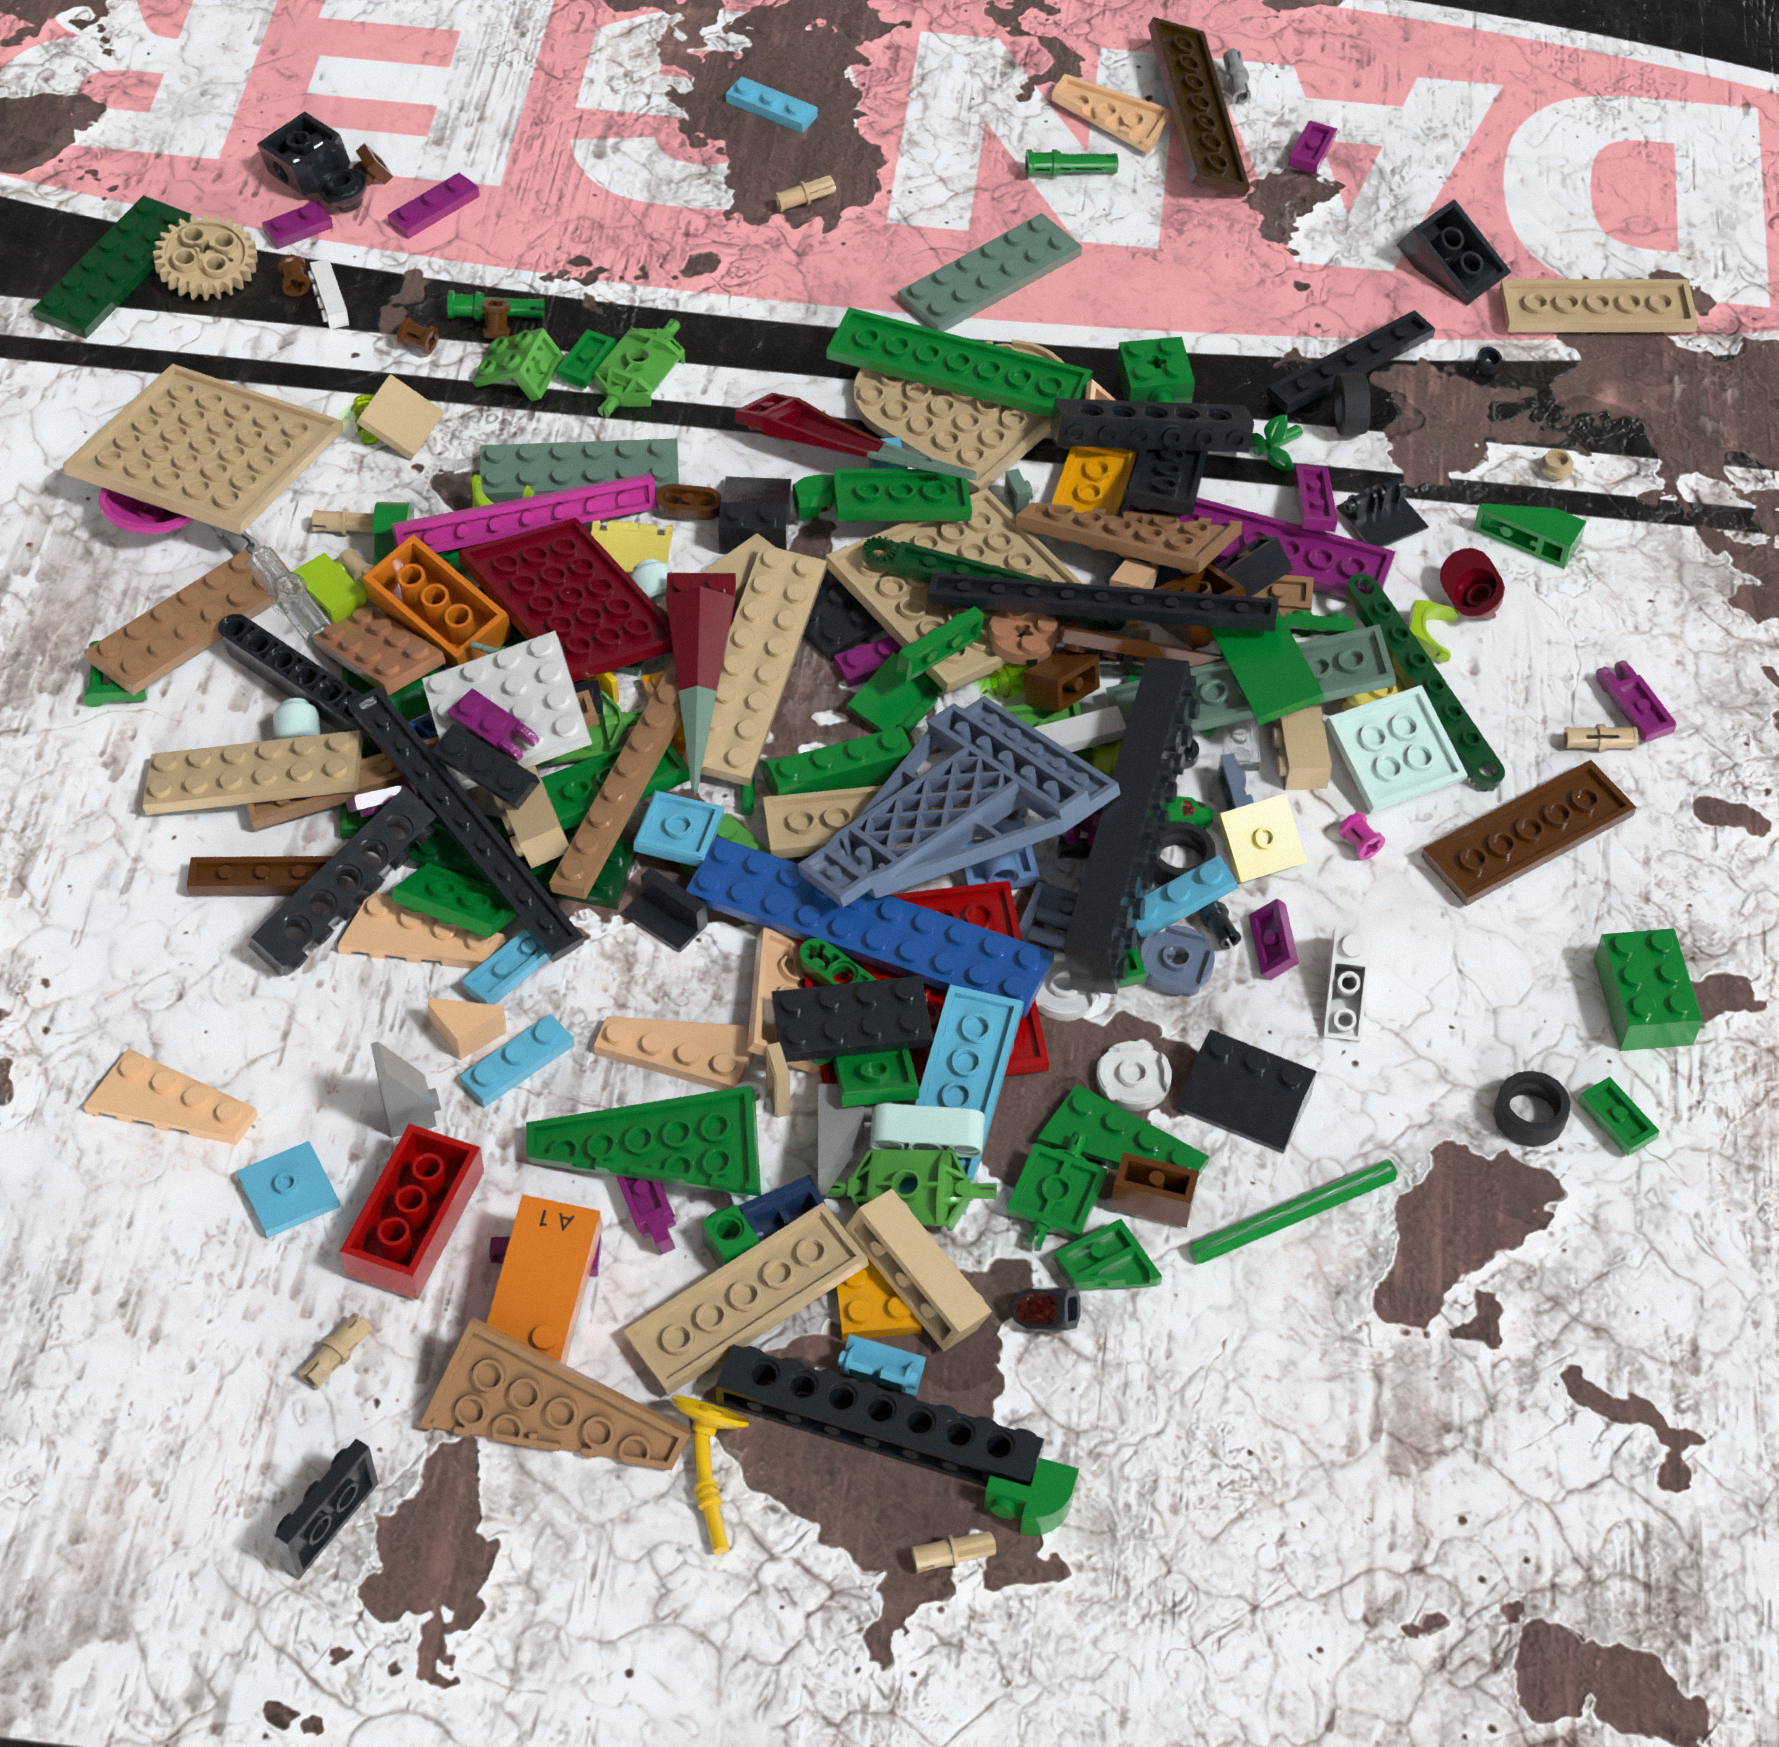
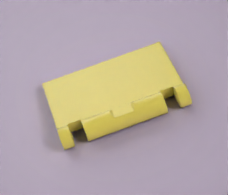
(633, 542)

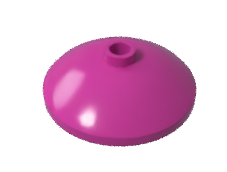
(138, 516)

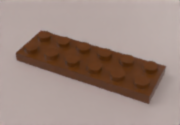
(1528, 832)

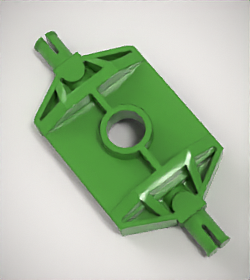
(632, 382)
(605, 735)
(941, 1189)

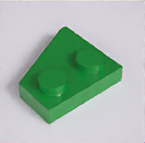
(1107, 1260)

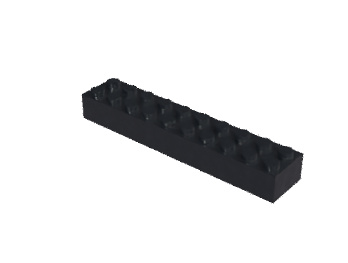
(1131, 827)

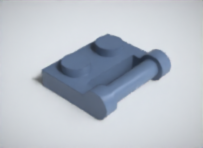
(1050, 906)

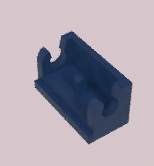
(781, 1206)

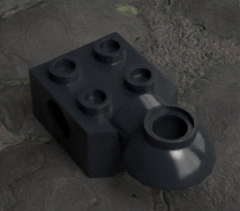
(314, 160)

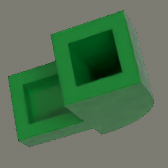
(384, 515)
(1040, 1506)

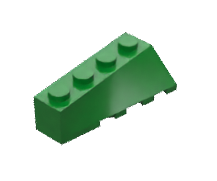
(843, 765)

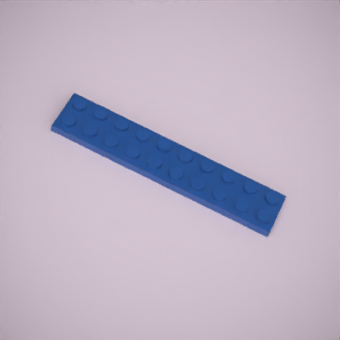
(871, 930)

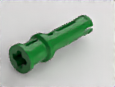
(1057, 163)
(472, 306)

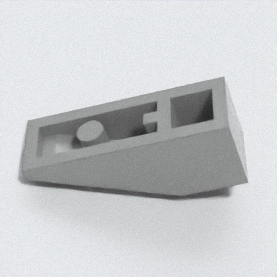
(403, 1092)
(838, 1134)

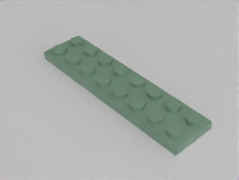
(1341, 664)

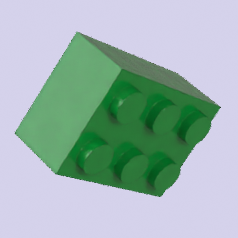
(1647, 989)

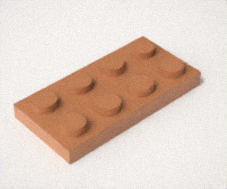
(378, 649)

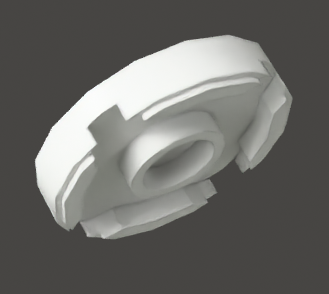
(1059, 999)
(1133, 1076)

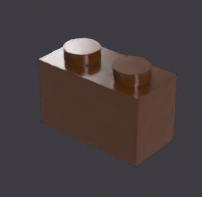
(1061, 680)
(1154, 1189)

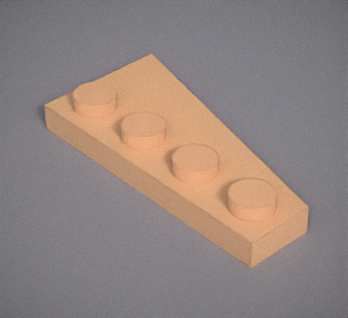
(774, 970)

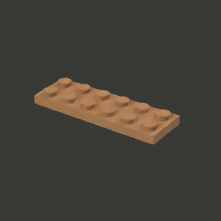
(179, 626)

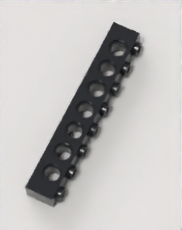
(855, 1427)

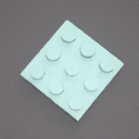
(1396, 749)

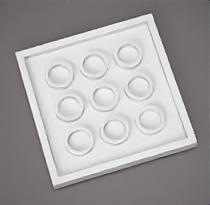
(527, 683)

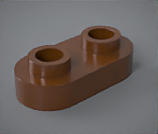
(688, 502)

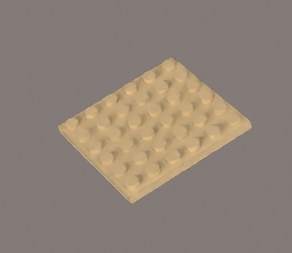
(204, 448)
(902, 602)

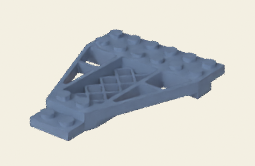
(1002, 753)

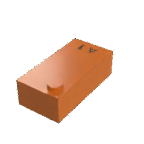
(436, 602)
(546, 1274)

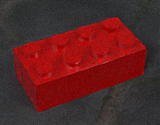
(412, 1211)

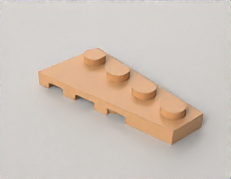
(1118, 113)
(392, 930)
(685, 1050)
(168, 1099)

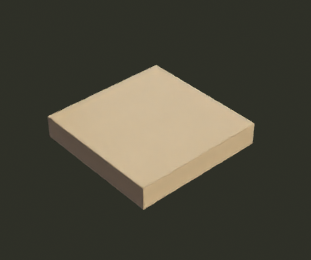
(400, 417)

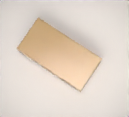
(777, 1079)

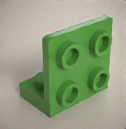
(526, 357)

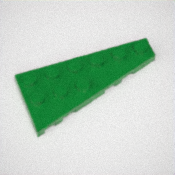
(678, 1141)

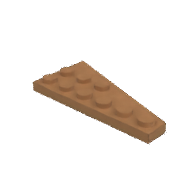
(1135, 535)
(532, 1400)

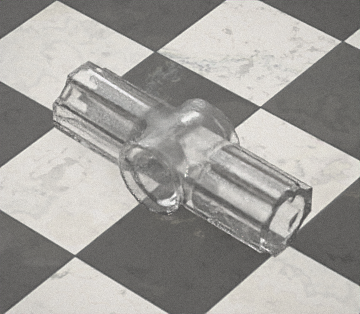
(277, 581)

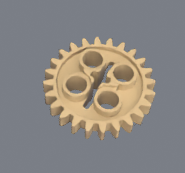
(205, 257)

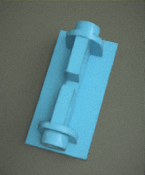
(882, 1364)

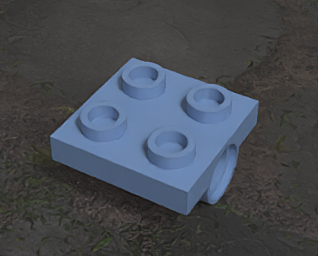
(1015, 866)

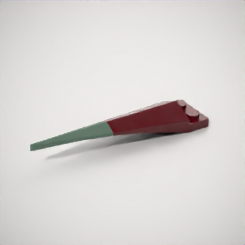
(800, 423)
(699, 625)

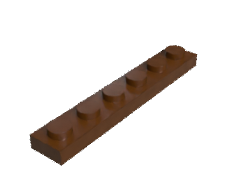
(1113, 645)

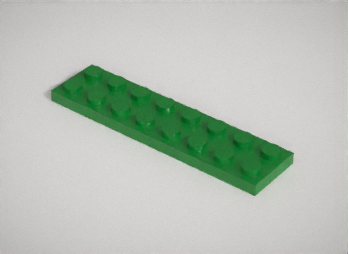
(955, 363)

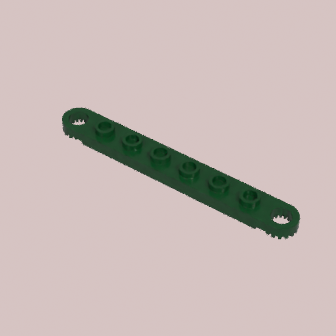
(920, 563)
(1417, 669)

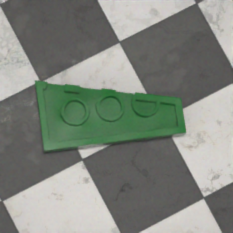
(1114, 1132)

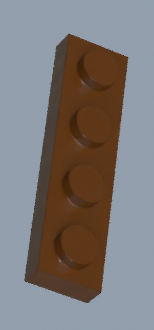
(251, 874)

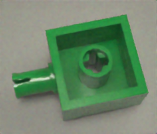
(1155, 371)

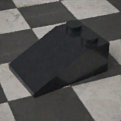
(1454, 254)
(754, 507)

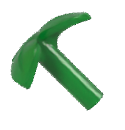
(1276, 436)

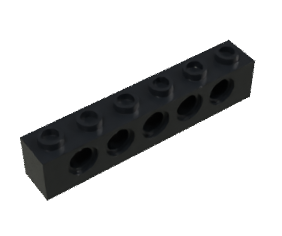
(1151, 425)
(403, 812)

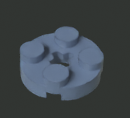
(1175, 978)

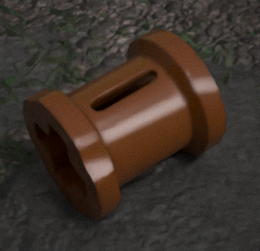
(294, 281)
(495, 318)
(407, 333)

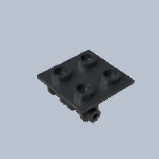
(1382, 514)

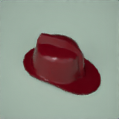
(1472, 583)

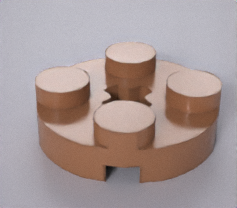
(1036, 644)

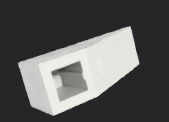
(1347, 983)

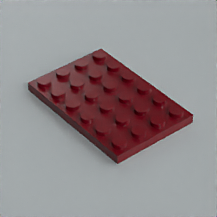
(572, 586)

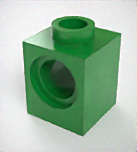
(726, 1223)

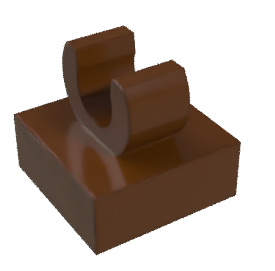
(372, 165)

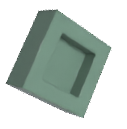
(1017, 490)

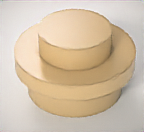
(1556, 464)

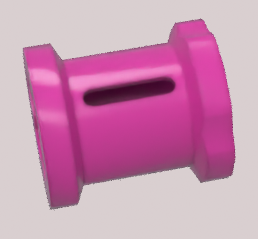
(1361, 835)

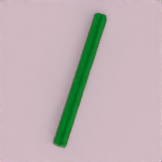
(1292, 1211)

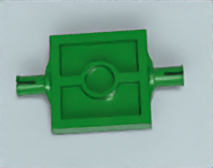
(1056, 1191)

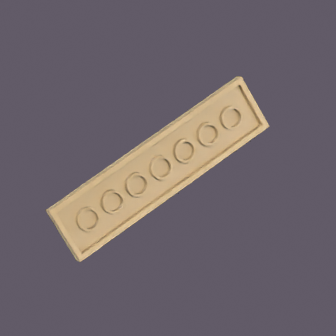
(759, 660)

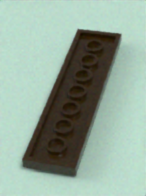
(1198, 107)

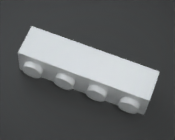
(329, 294)

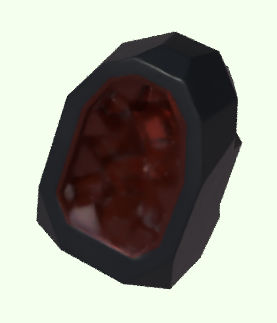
(1046, 1308)

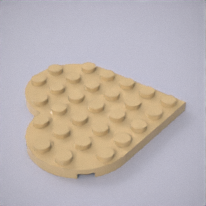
(950, 424)

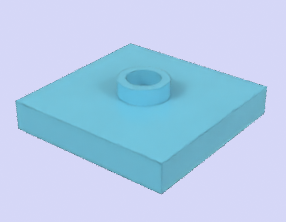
(678, 828)
(288, 1189)

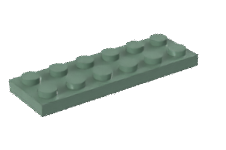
(989, 273)
(568, 465)

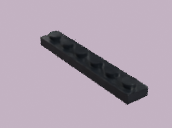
(1357, 356)

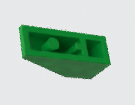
(1534, 530)

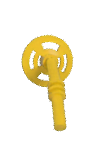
(706, 1422)

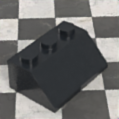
(1247, 1091)

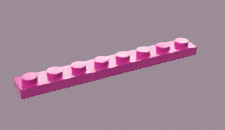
(520, 515)

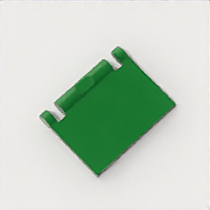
(890, 703)

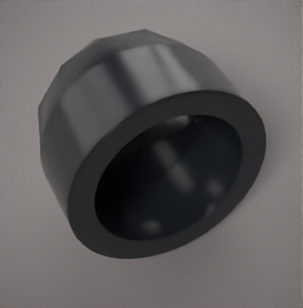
(1491, 354)

